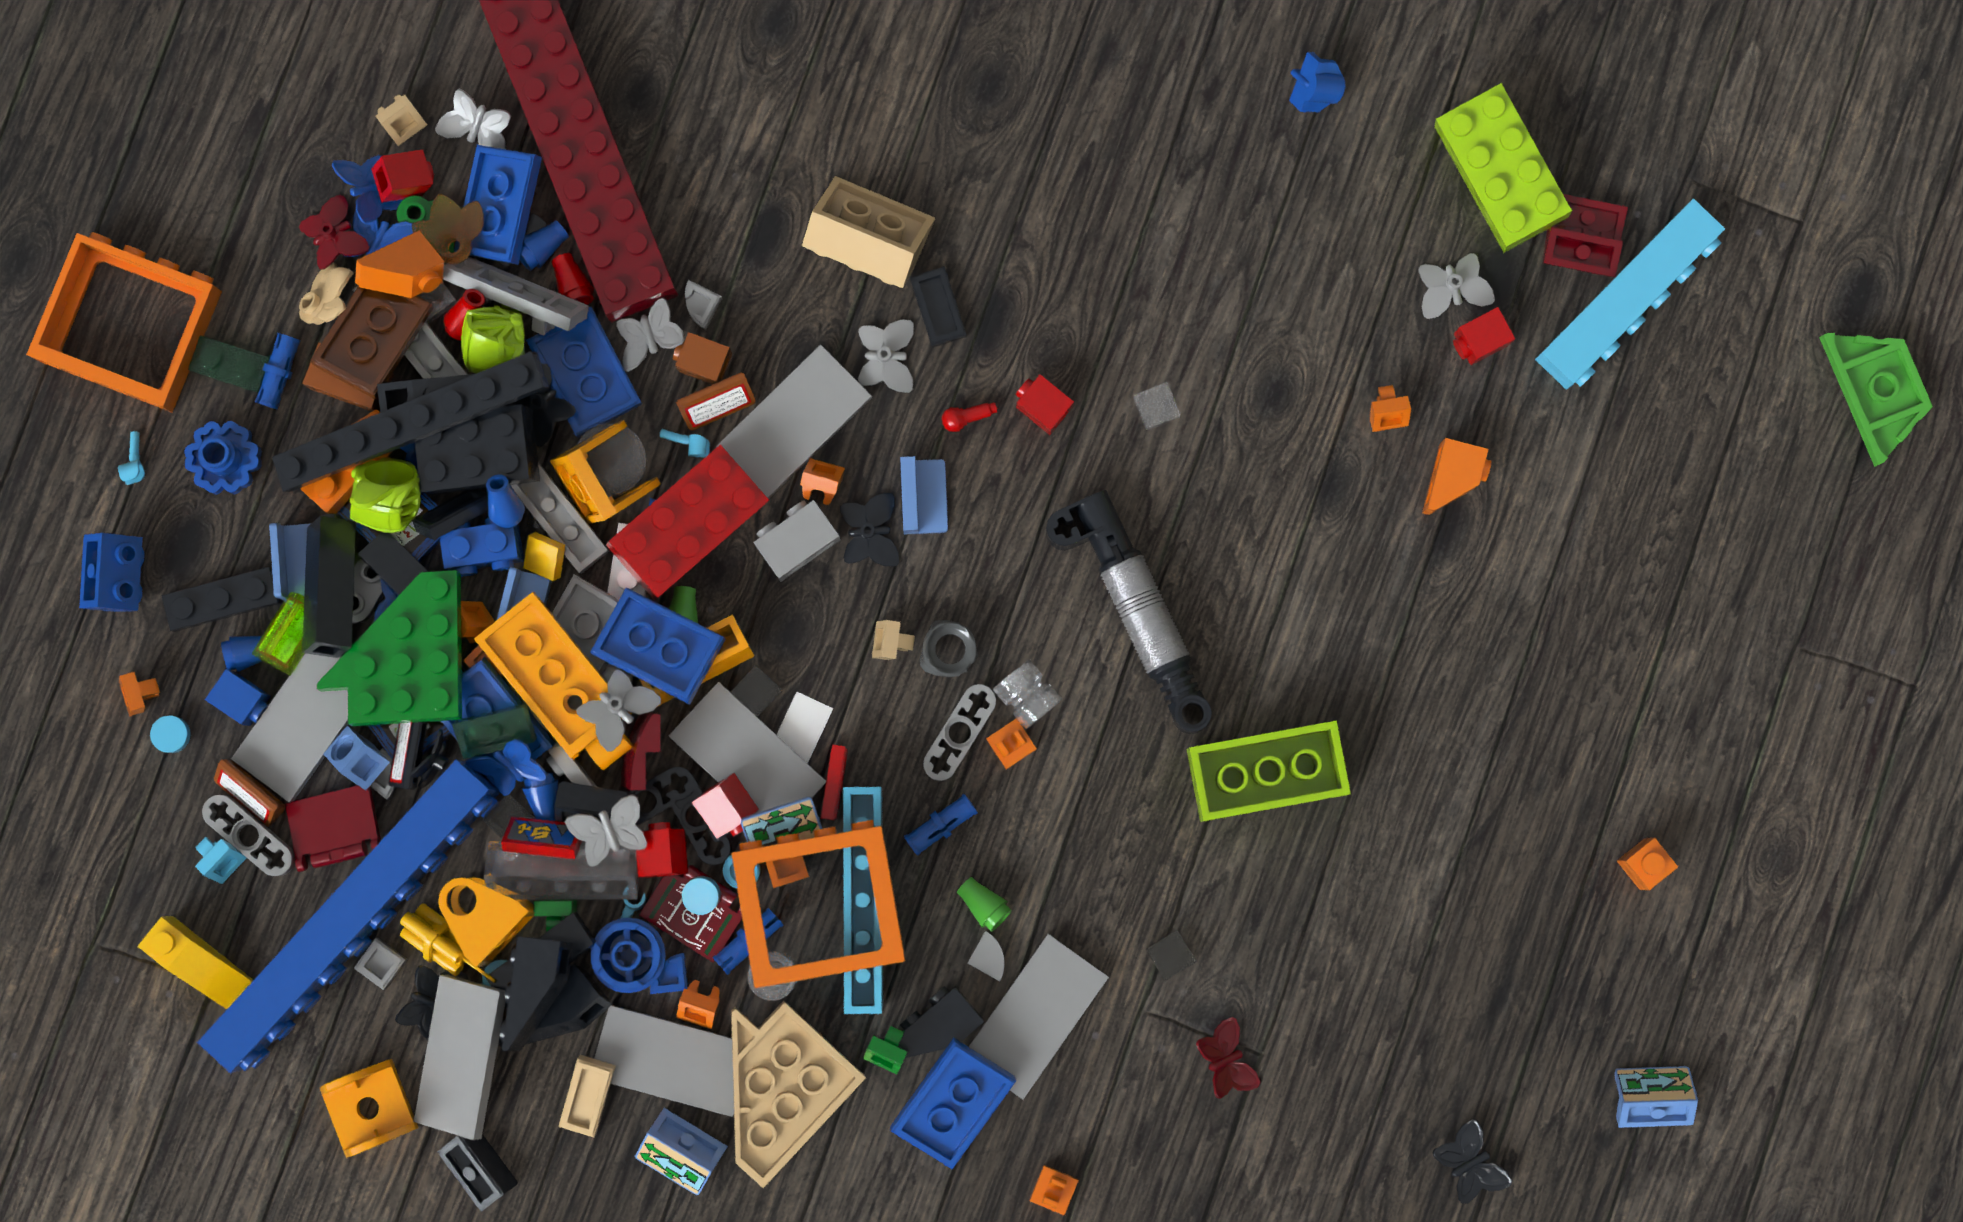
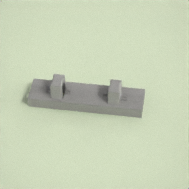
(544, 305)

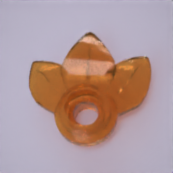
(451, 224)

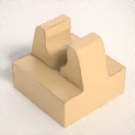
(400, 119)
(889, 640)

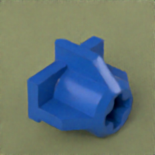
(1317, 84)

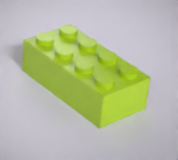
(1502, 168)
(1268, 771)

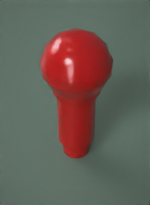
(956, 418)

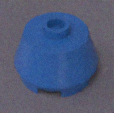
(628, 955)

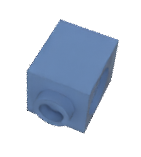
(356, 758)

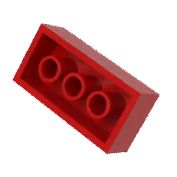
(687, 522)

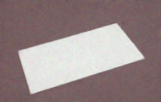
(804, 725)

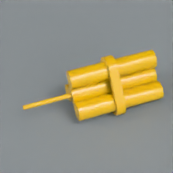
(434, 938)

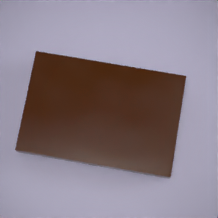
(371, 338)

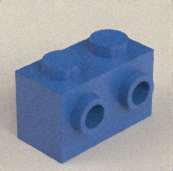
(481, 547)
(111, 572)

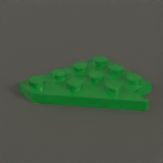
(407, 659)

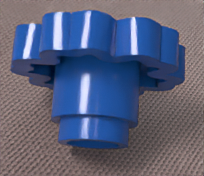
(223, 457)

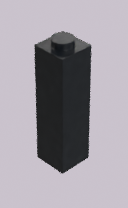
(329, 586)

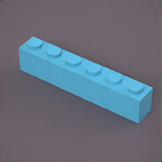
(1629, 294)
(861, 926)

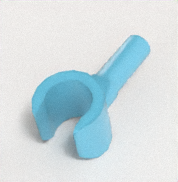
(697, 444)
(132, 471)
(629, 908)

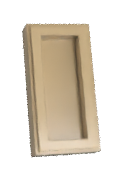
(587, 1096)

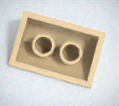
(867, 232)

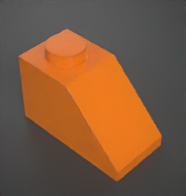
(402, 267)
(1456, 472)

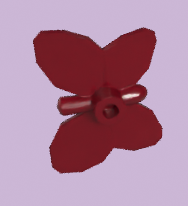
(331, 233)
(1222, 1058)

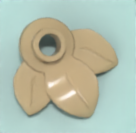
(324, 299)

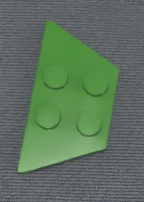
(1879, 388)

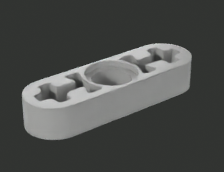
(966, 704)
(234, 810)

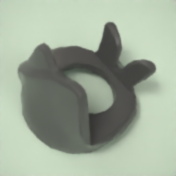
(929, 660)

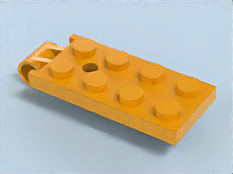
(547, 670)

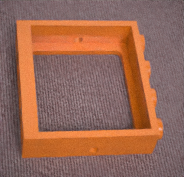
(68, 296)
(791, 846)

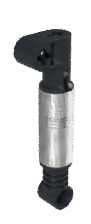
(1137, 602)

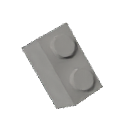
(796, 539)

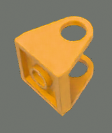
(584, 485)
(490, 924)
(343, 1104)

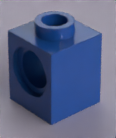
(238, 698)

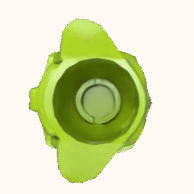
(491, 337)
(385, 494)

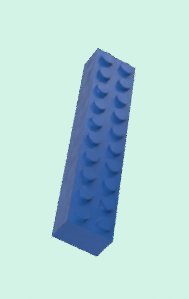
(349, 918)

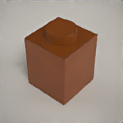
(702, 358)

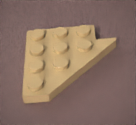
(783, 1088)

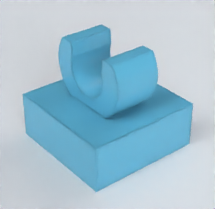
(218, 859)

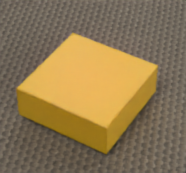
(544, 556)

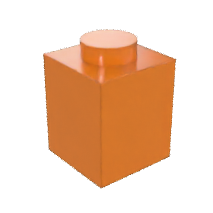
(1647, 863)

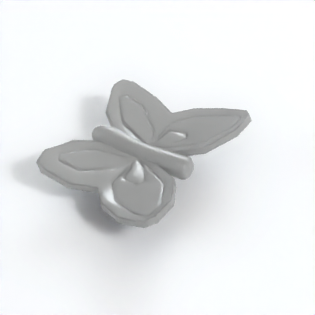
(479, 122)
(1454, 282)
(647, 332)
(883, 355)
(614, 706)
(609, 832)

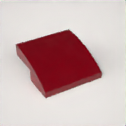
(1588, 238)
(645, 738)

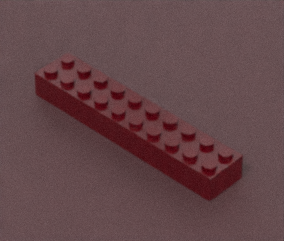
(580, 154)

